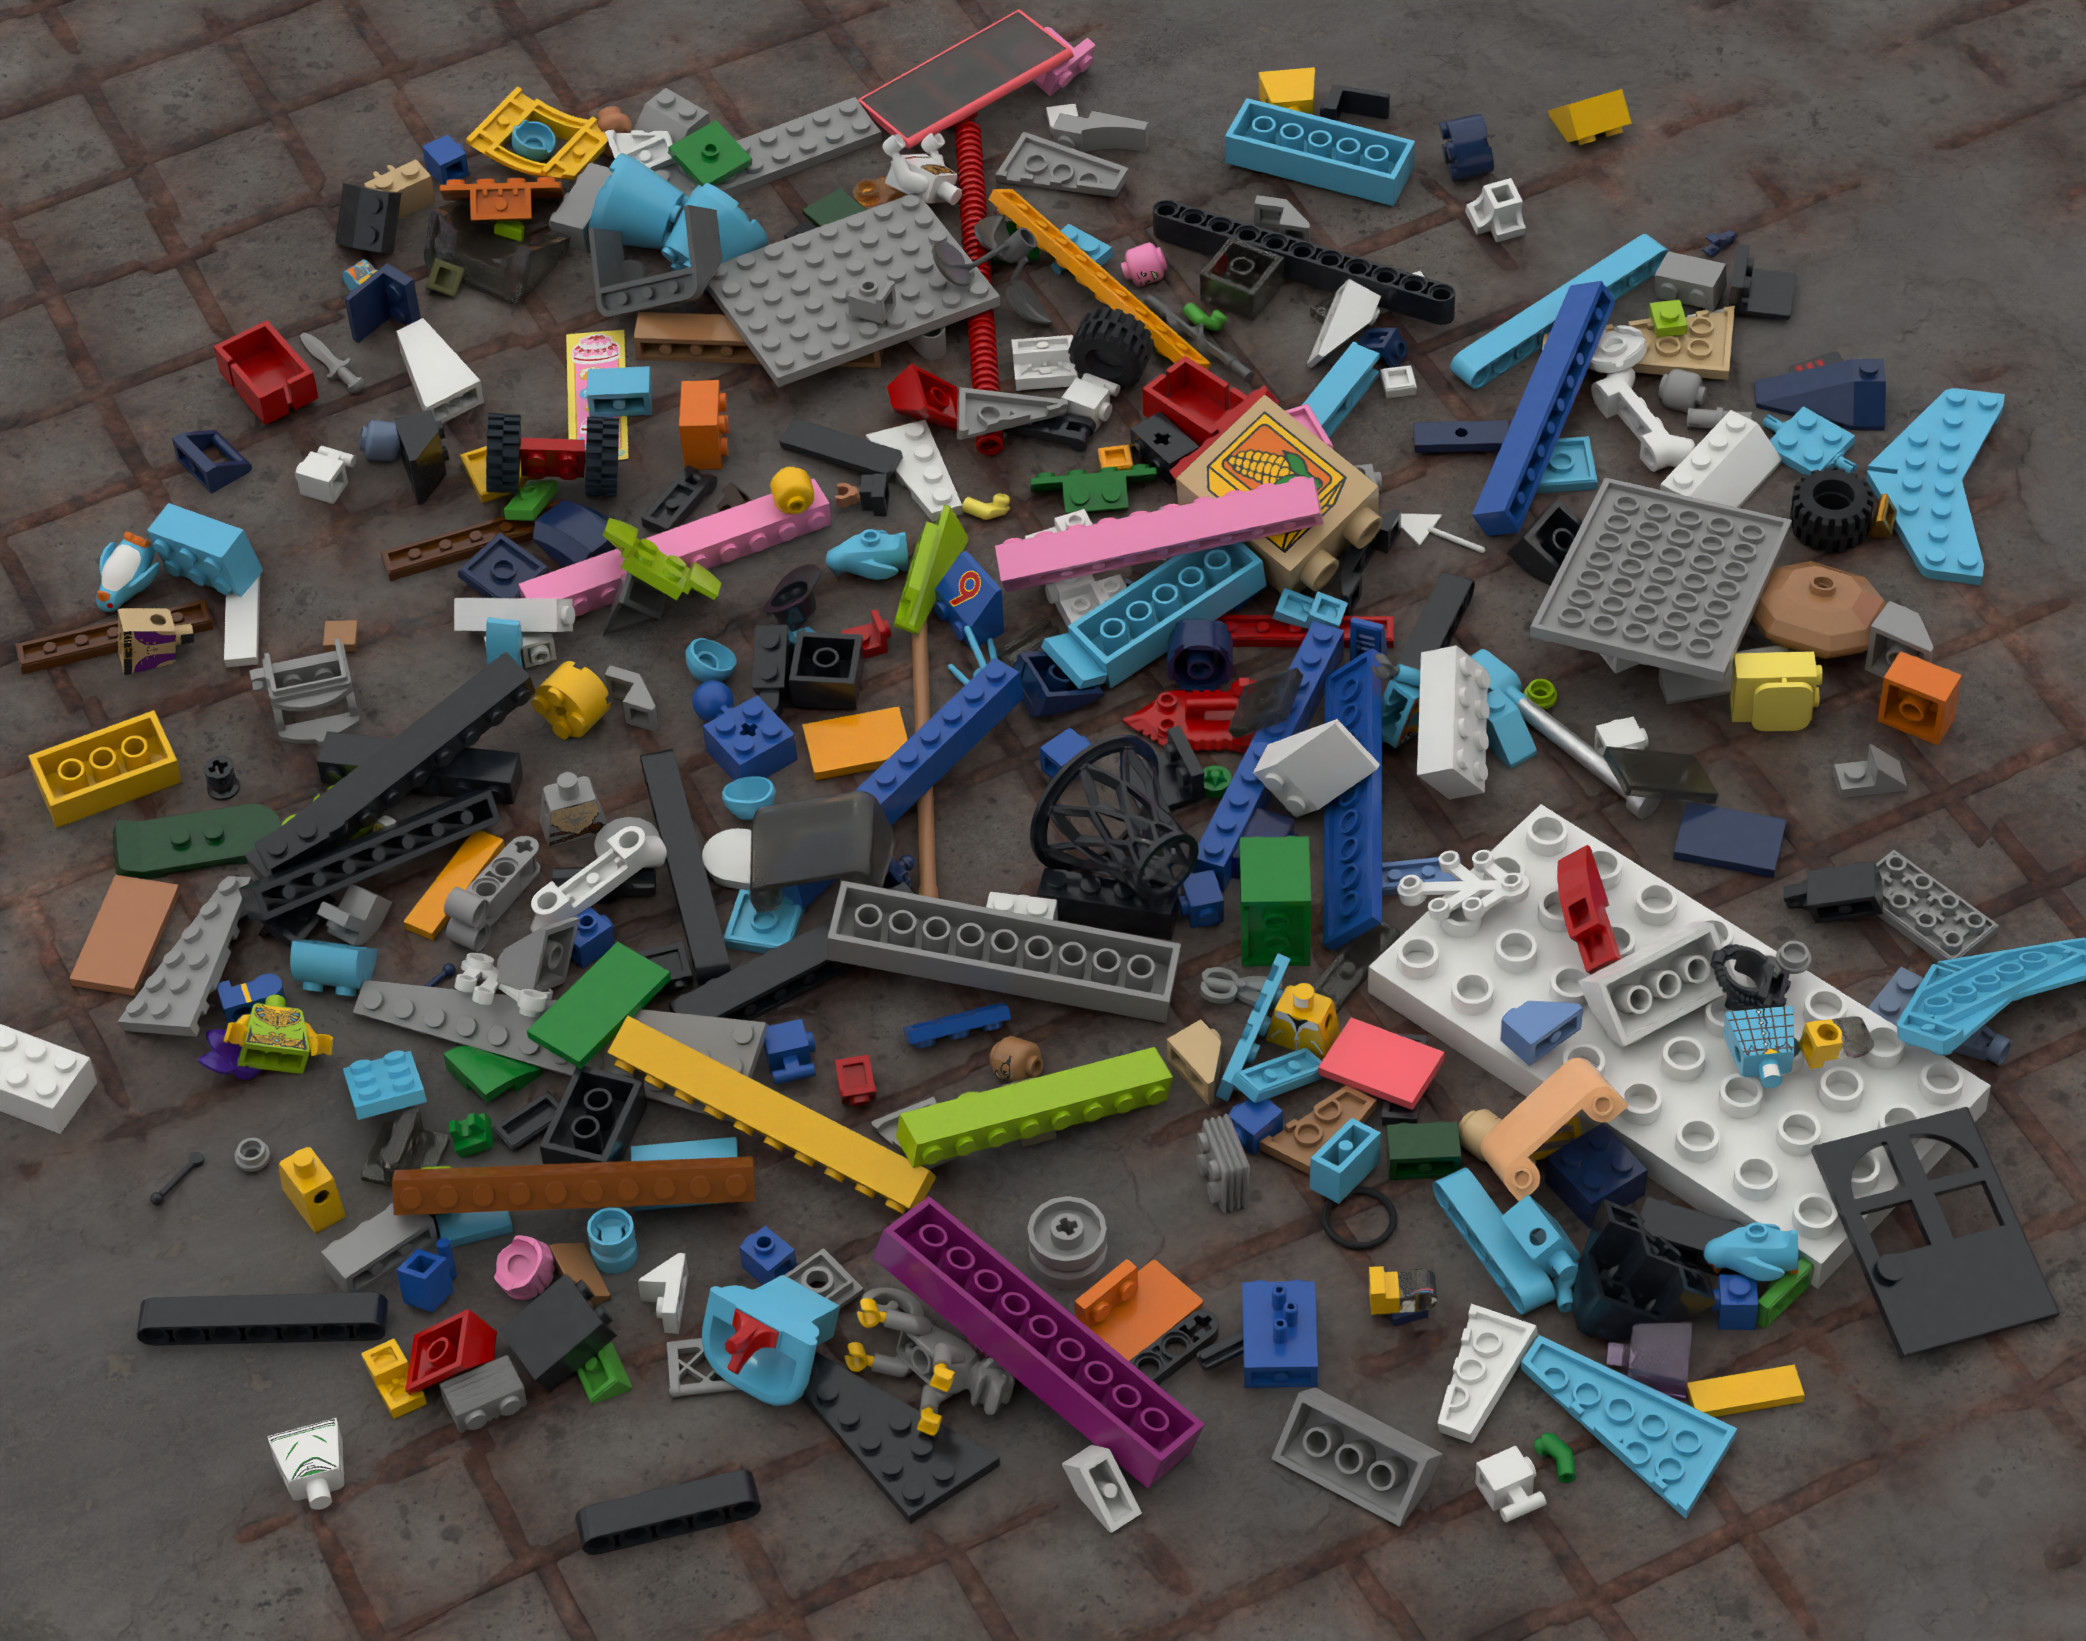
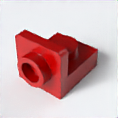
(874, 635)

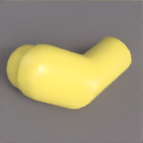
(987, 510)

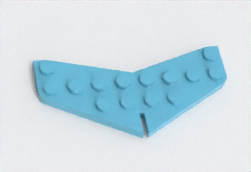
(1925, 478)
(1971, 990)

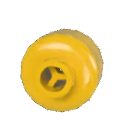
(792, 488)

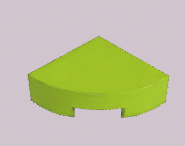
(510, 229)

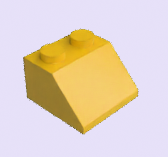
(1592, 116)

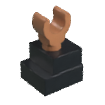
(873, 494)

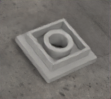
(822, 1267)

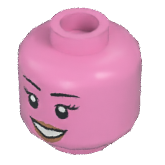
(1144, 264)

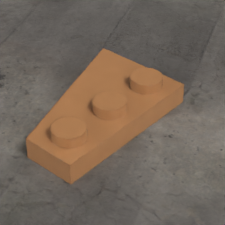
(1306, 1136)

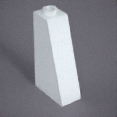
(438, 373)

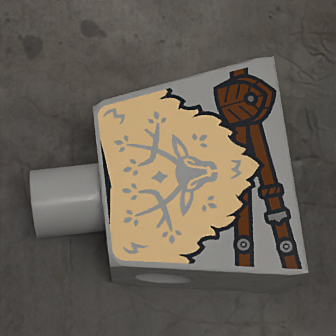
(570, 810)

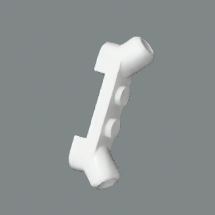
(1658, 447)
(628, 854)

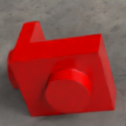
(855, 1080)

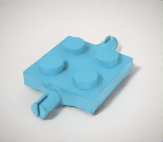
(1811, 442)

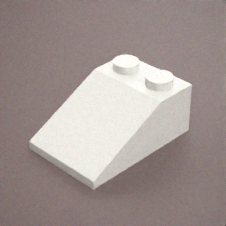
(1314, 767)

